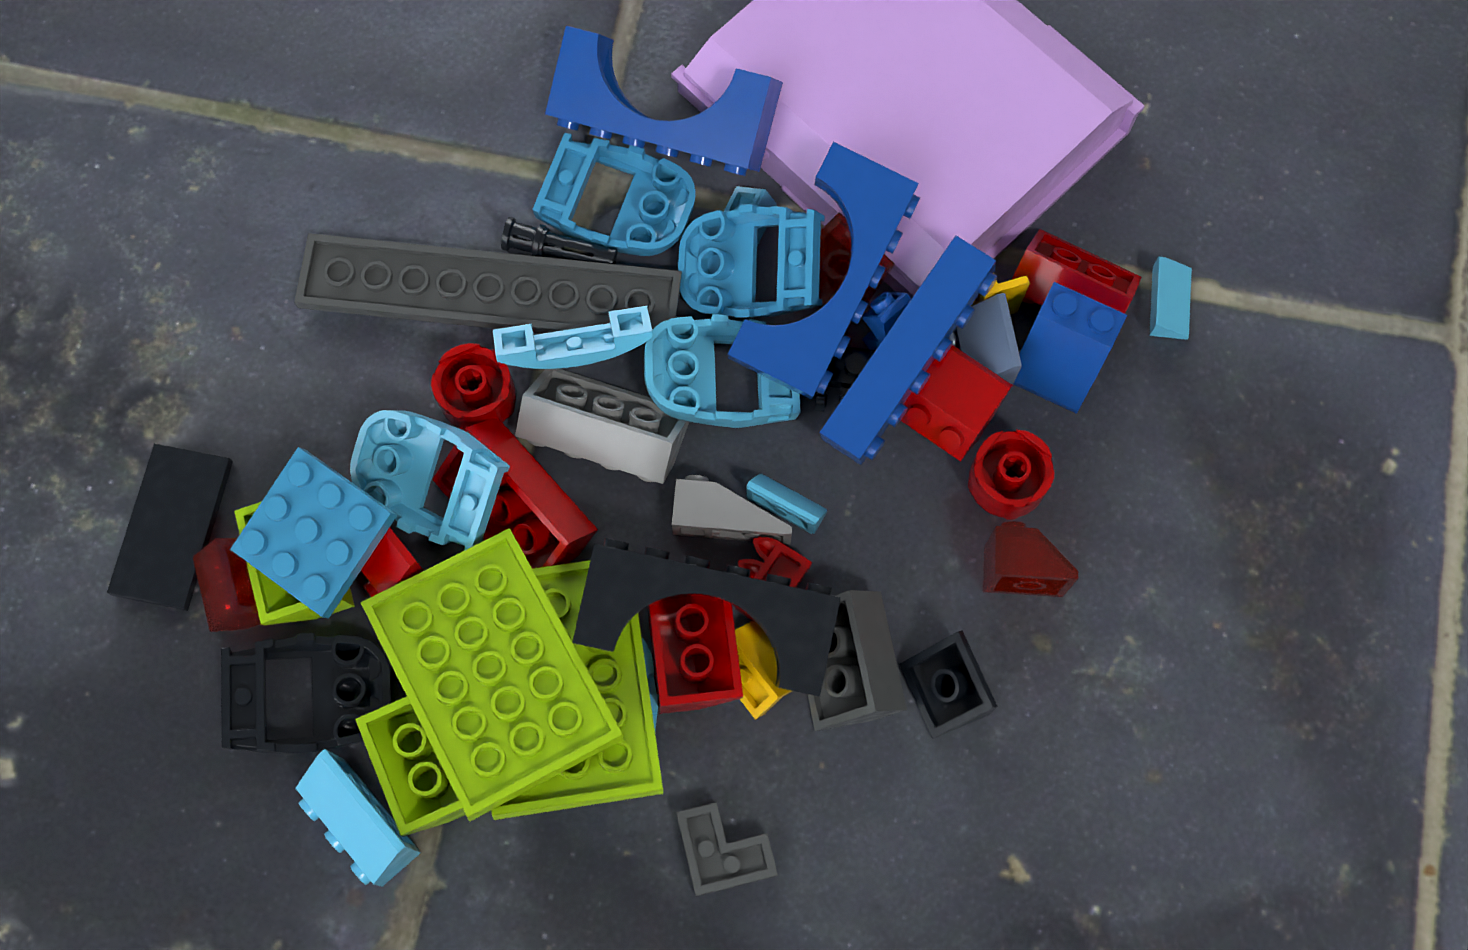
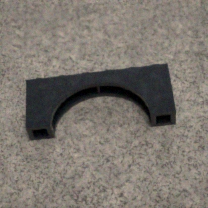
(793, 618)

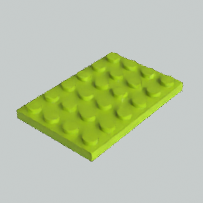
(491, 673)
(627, 767)

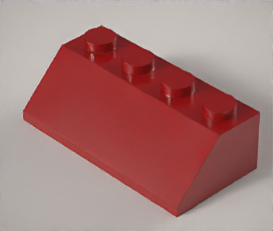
(528, 500)

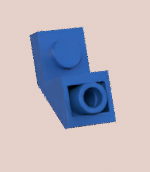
(883, 315)

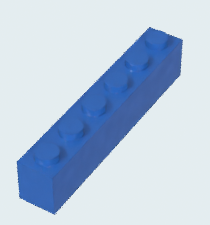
(909, 350)

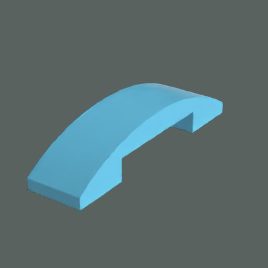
(575, 346)

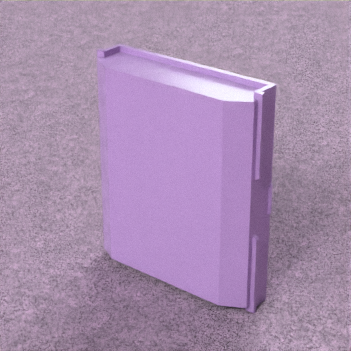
(946, 92)

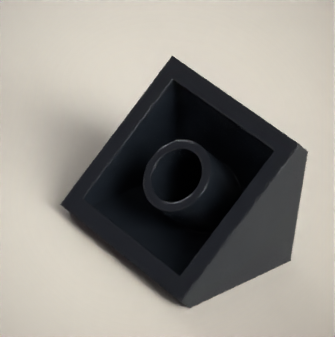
(948, 685)

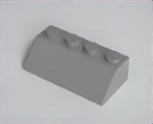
(600, 424)

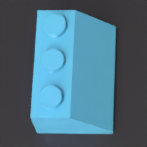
(354, 819)

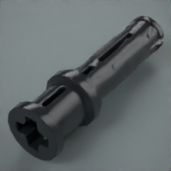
(539, 246)

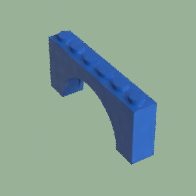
(728, 131)
(873, 206)

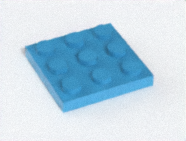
(313, 532)

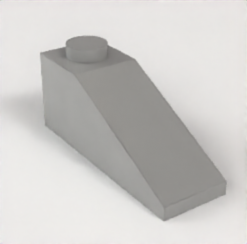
(716, 512)

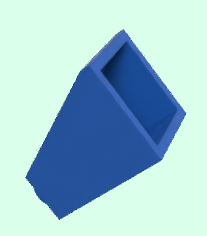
(1067, 347)

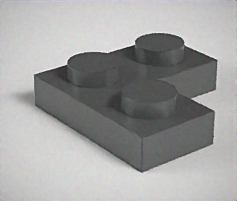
(720, 864)

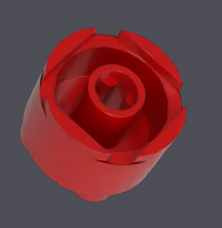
(464, 368)
(999, 455)

